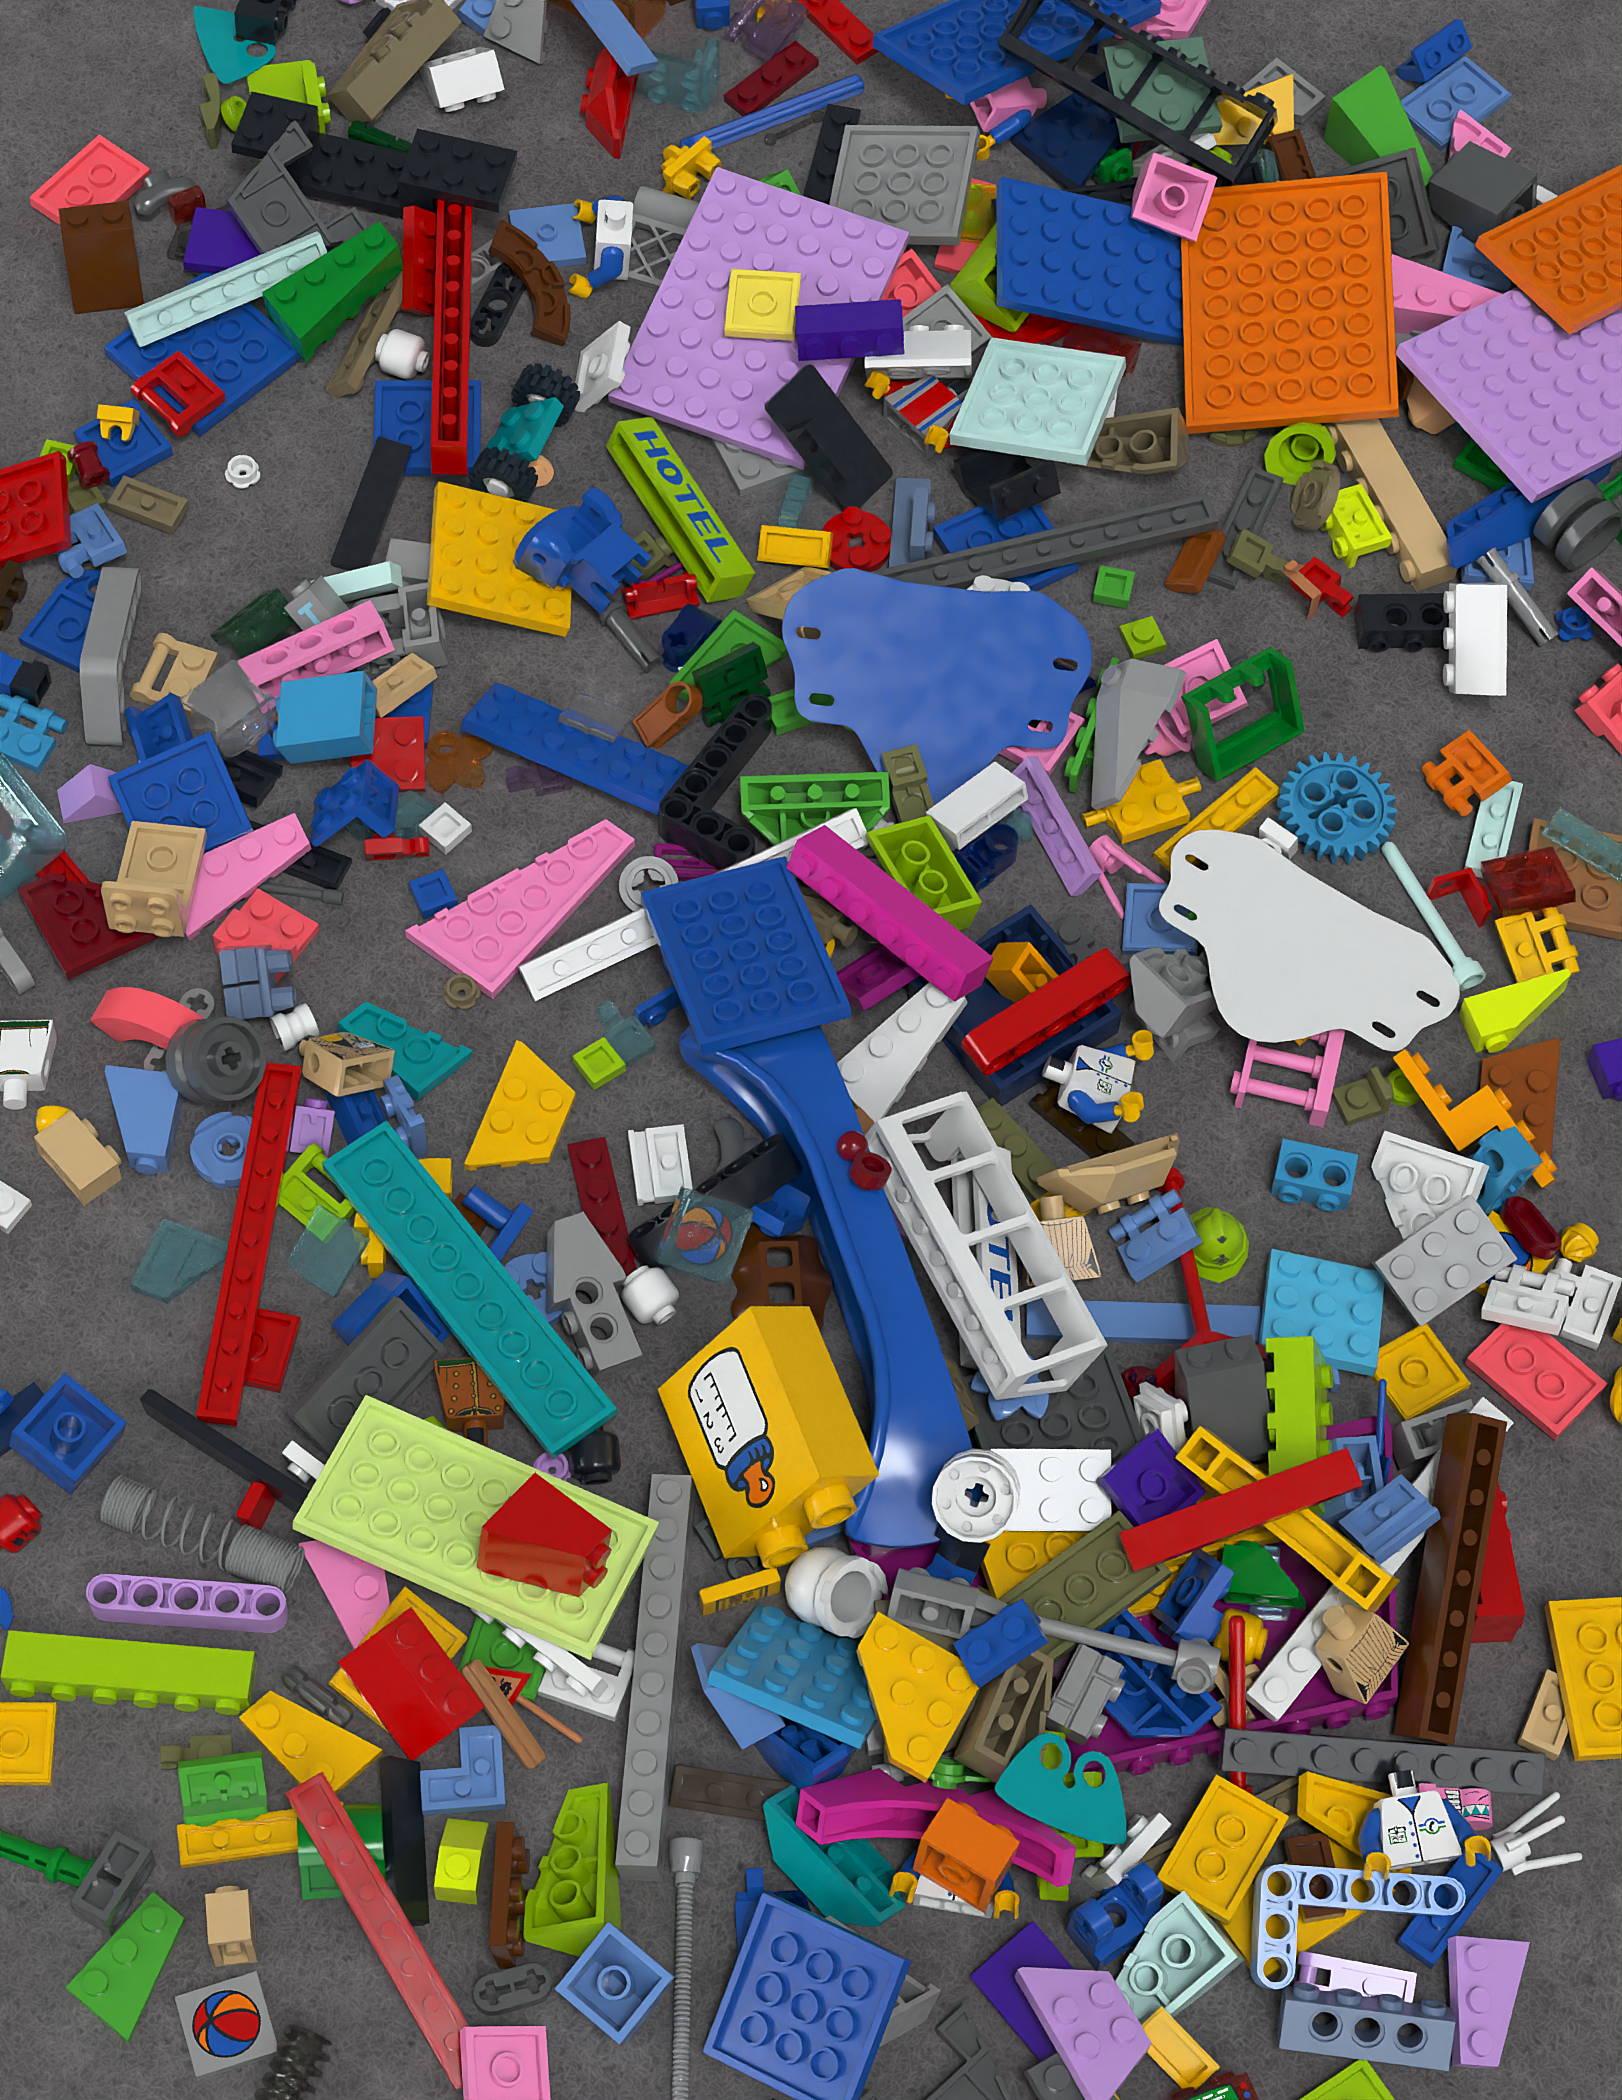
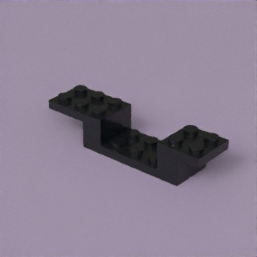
(377, 175)

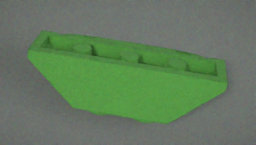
(794, 803)

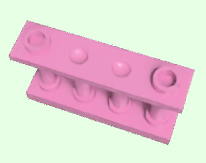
(1321, 1068)

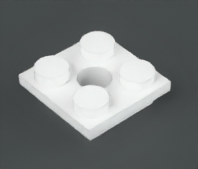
(1161, 1411)

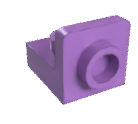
(312, 1125)

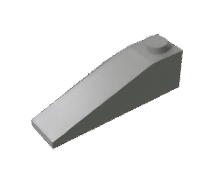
(1171, 989)

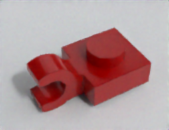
(1328, 583)

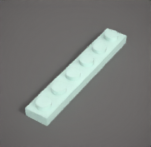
(221, 290)

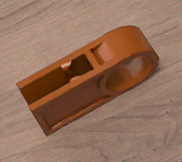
(660, 718)

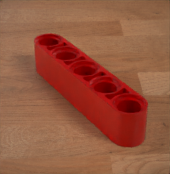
(1046, 1011)

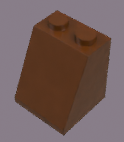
(101, 257)

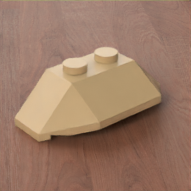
(1114, 1176)

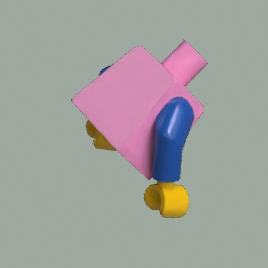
(1006, 112)

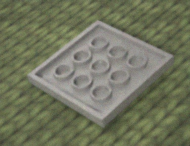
(908, 178)

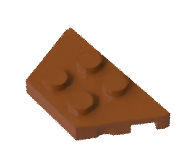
(1530, 1083)

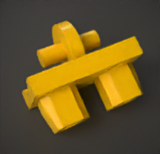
(683, 165)

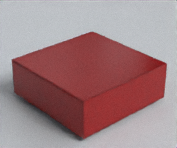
(255, 1506)

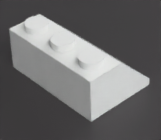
(926, 352)
(1476, 638)

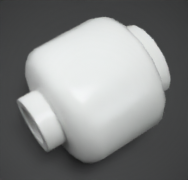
(402, 354)
(650, 1295)

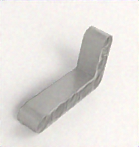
(106, 654)

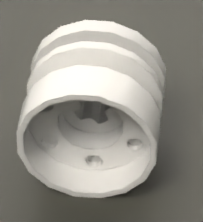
(954, 1505)

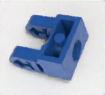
(1133, 1899)

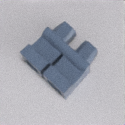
(254, 964)

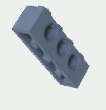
(1425, 2049)

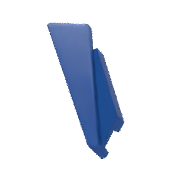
(1494, 522)

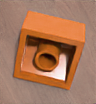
(965, 1854)

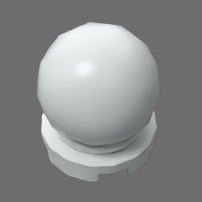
(835, 1590)

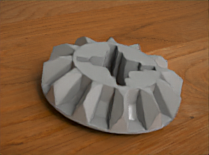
(634, 875)

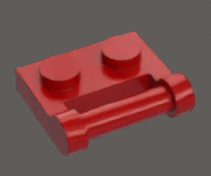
(183, 383)

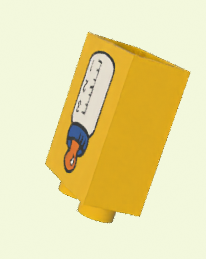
(768, 1434)

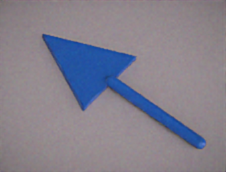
(1385, 1461)

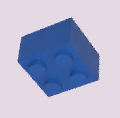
(67, 1433)

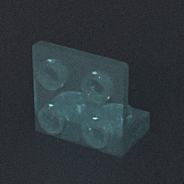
(685, 81)

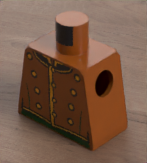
(469, 1399)

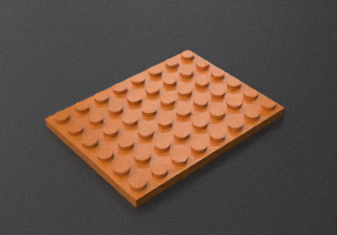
(1290, 305)

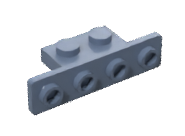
(910, 521)

